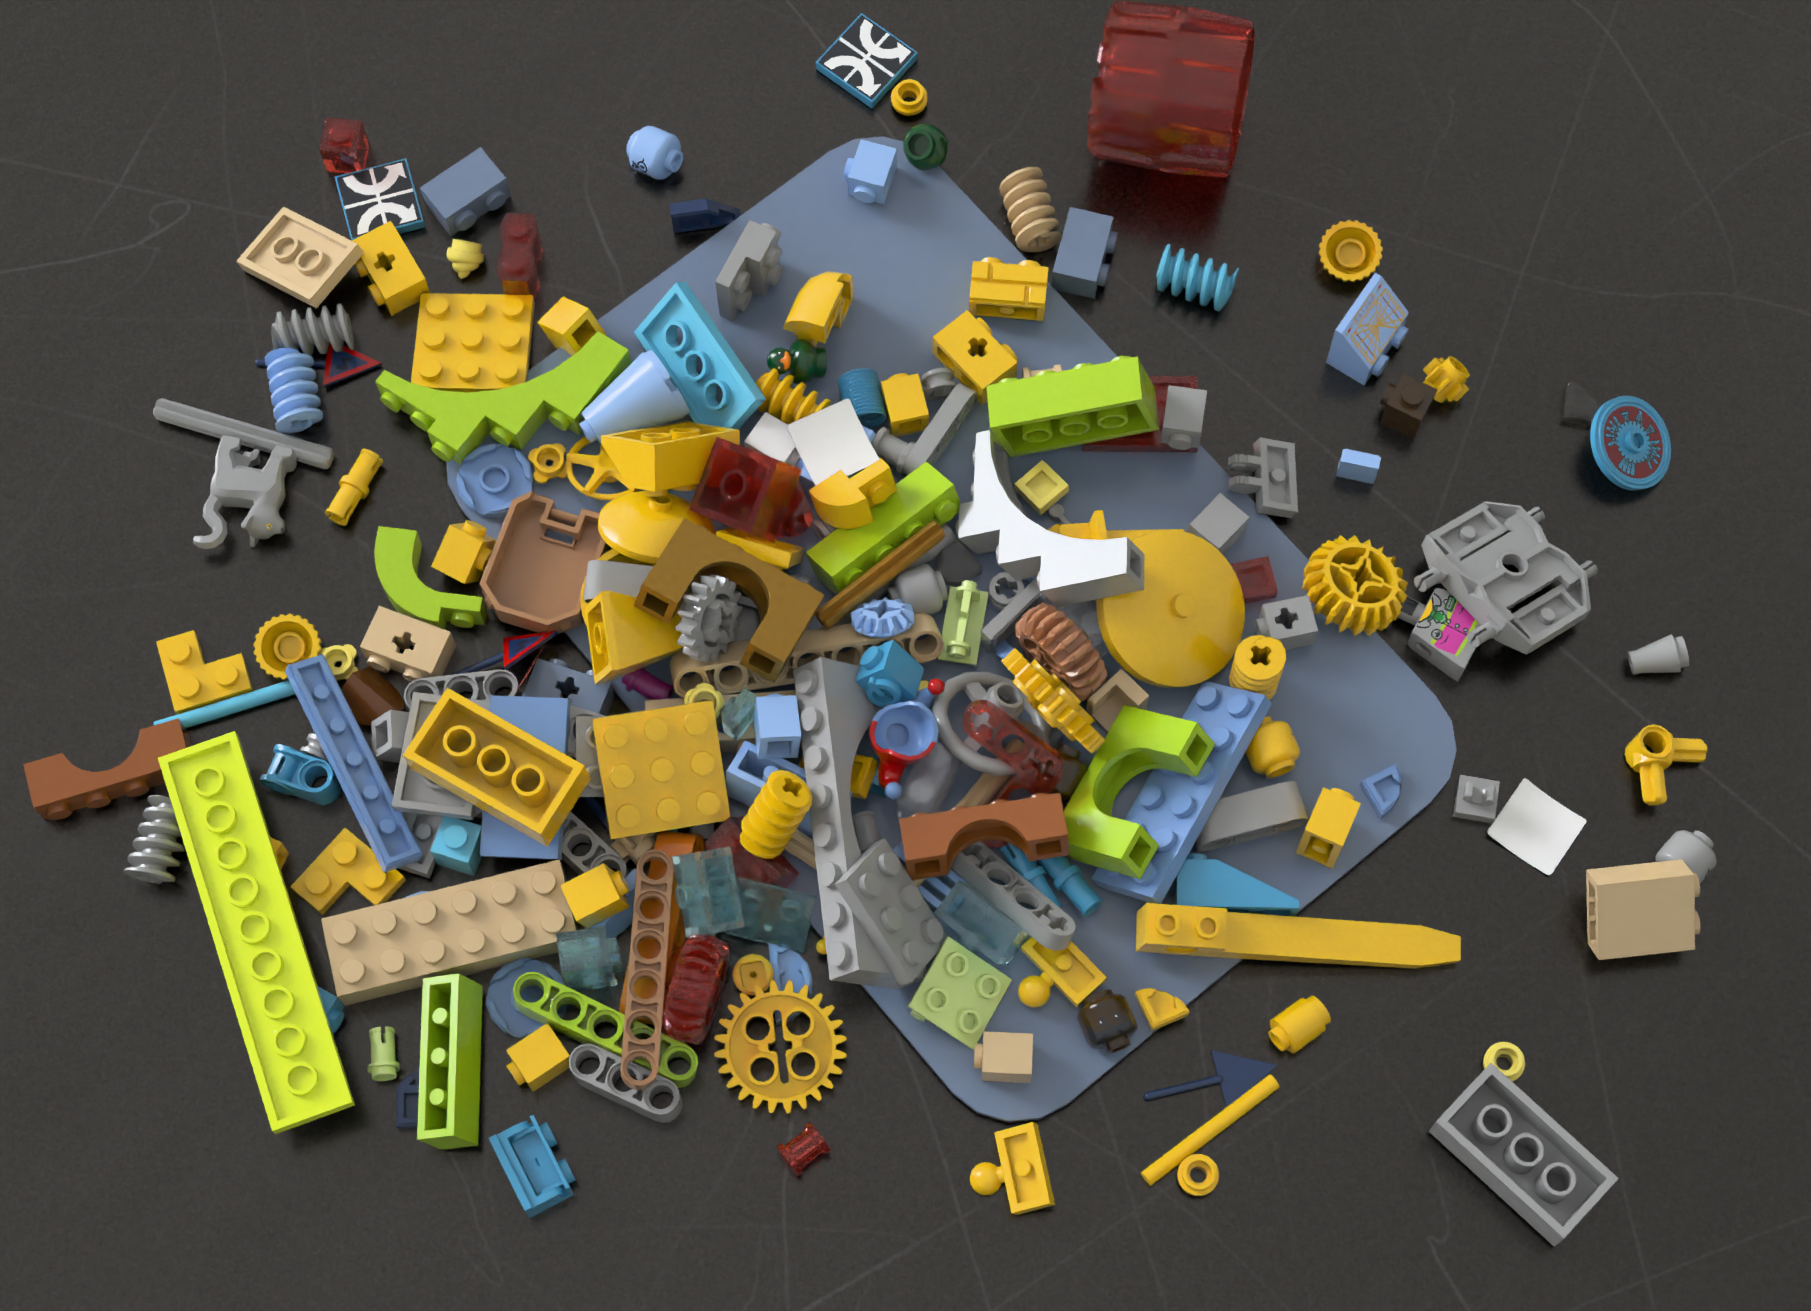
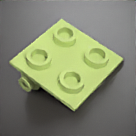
(959, 993)

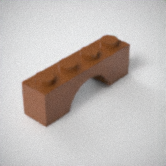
(61, 787)
(1030, 824)

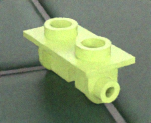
(963, 623)

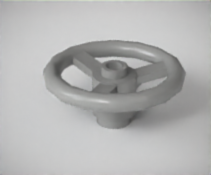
(1005, 696)

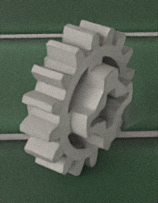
(709, 618)

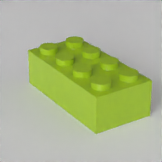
(1072, 406)

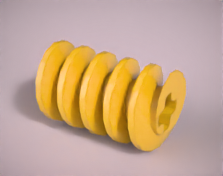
(785, 401)
(1258, 665)
(775, 814)

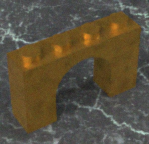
(781, 600)

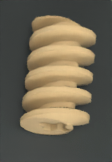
(1030, 210)

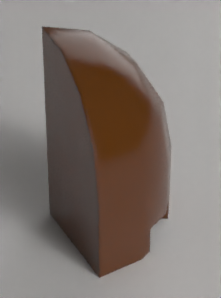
(370, 695)

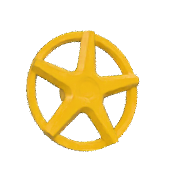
(603, 471)

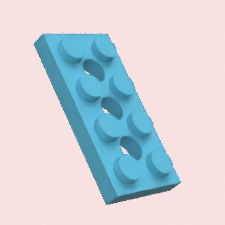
(700, 339)

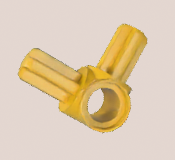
(1652, 765)

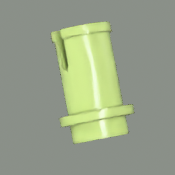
(383, 1058)

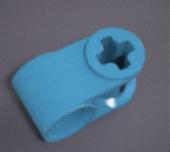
(295, 772)

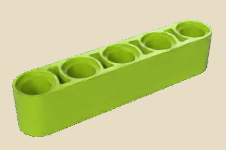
(590, 1015)

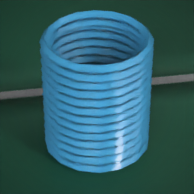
(864, 392)

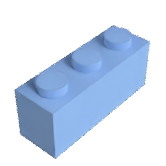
(749, 774)

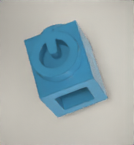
(889, 674)

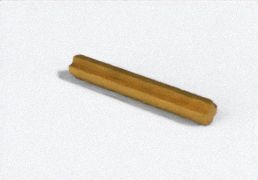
(880, 574)

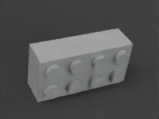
(1523, 1154)

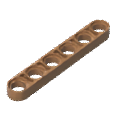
(652, 969)

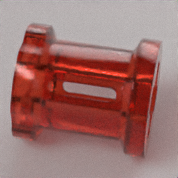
(803, 1148)

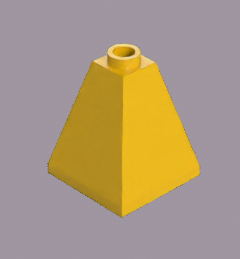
(626, 637)

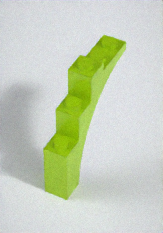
(511, 415)

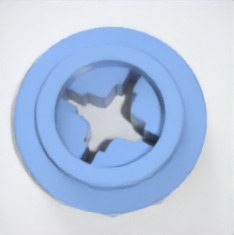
(882, 618)

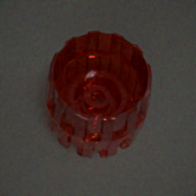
(1170, 88)

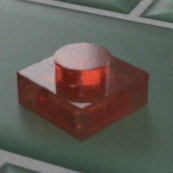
(1256, 579)

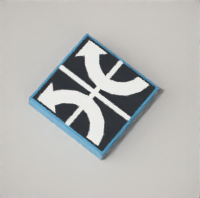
(866, 60)
(380, 196)

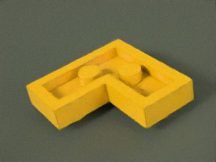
(196, 683)
(343, 865)

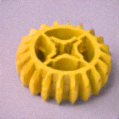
(1354, 585)

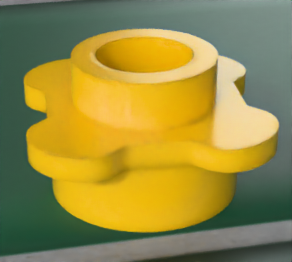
(545, 453)

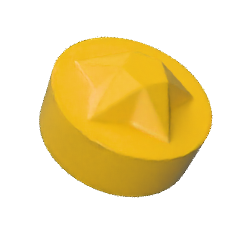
(750, 971)

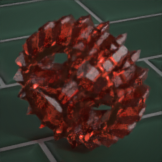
(695, 988)

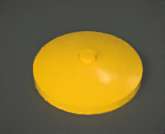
(1184, 618)

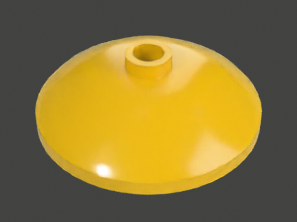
(645, 524)

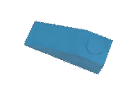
(1218, 885)

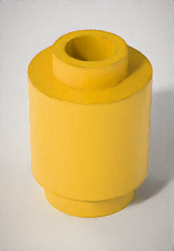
(1299, 1024)

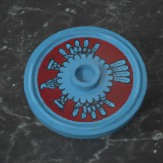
(1630, 443)

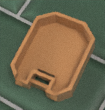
(538, 578)

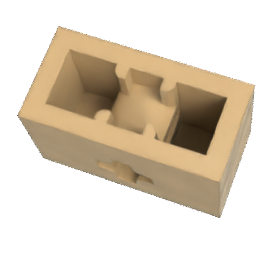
(396, 631)

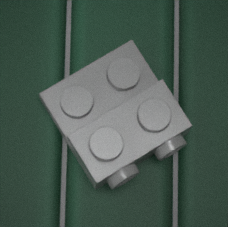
(749, 268)

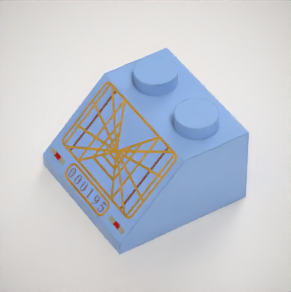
(1368, 332)

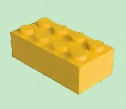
(497, 767)

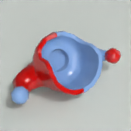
(904, 735)

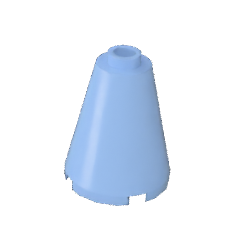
(635, 400)

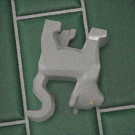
(246, 487)

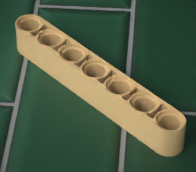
(820, 641)

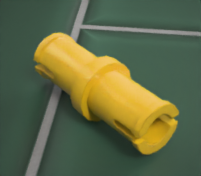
(353, 487)

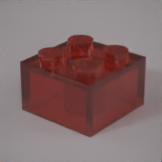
(745, 489)

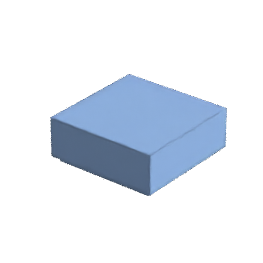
(1358, 466)

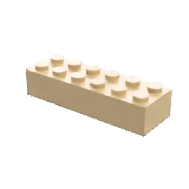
(447, 932)

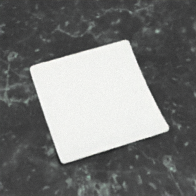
(832, 442)
(1536, 827)

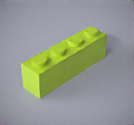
(851, 552)
(450, 1062)

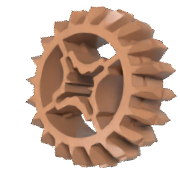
(1061, 649)

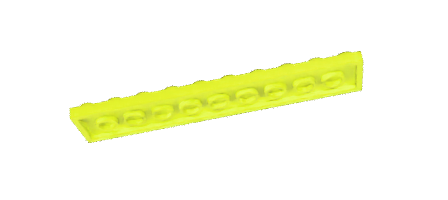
(256, 933)

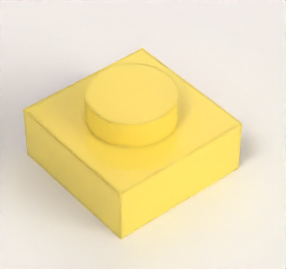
(1041, 487)

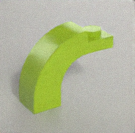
(397, 564)

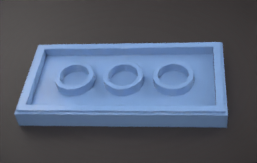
(549, 722)

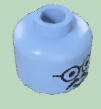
(654, 152)

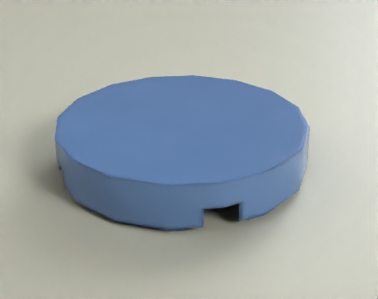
(492, 479)
(501, 997)

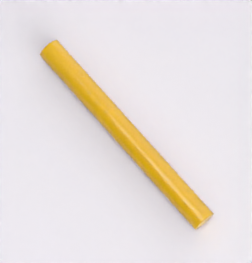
(1210, 1129)

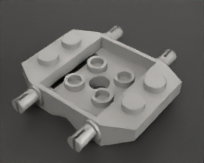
(1469, 563)

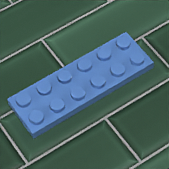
(1178, 805)

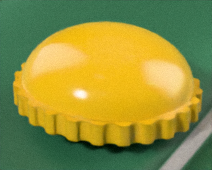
(1350, 251)
(285, 642)

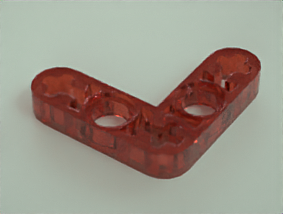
(1026, 773)

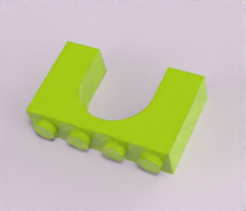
(1134, 744)

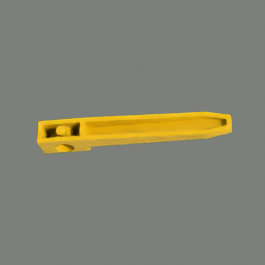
(1290, 938)

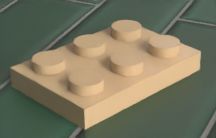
(300, 257)

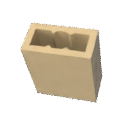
(1642, 909)

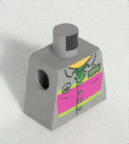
(1440, 631)

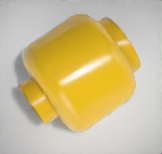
(1273, 749)

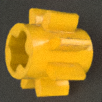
(1447, 377)

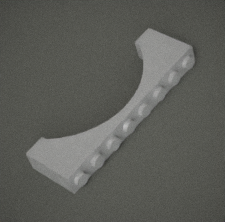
(832, 723)

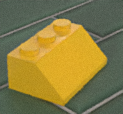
(665, 455)

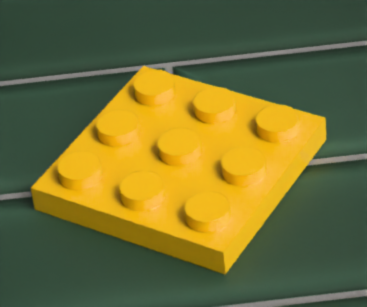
(472, 341)
(661, 769)

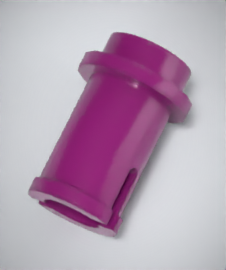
(647, 685)

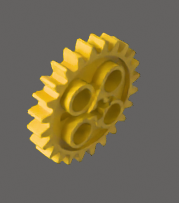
(1053, 700)
(743, 1051)

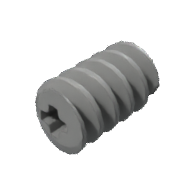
(313, 331)
(156, 844)

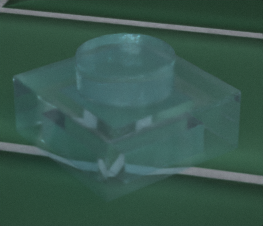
(738, 714)

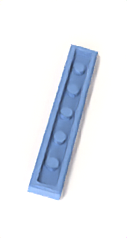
(353, 763)

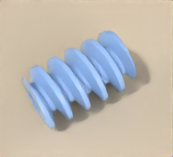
(293, 390)

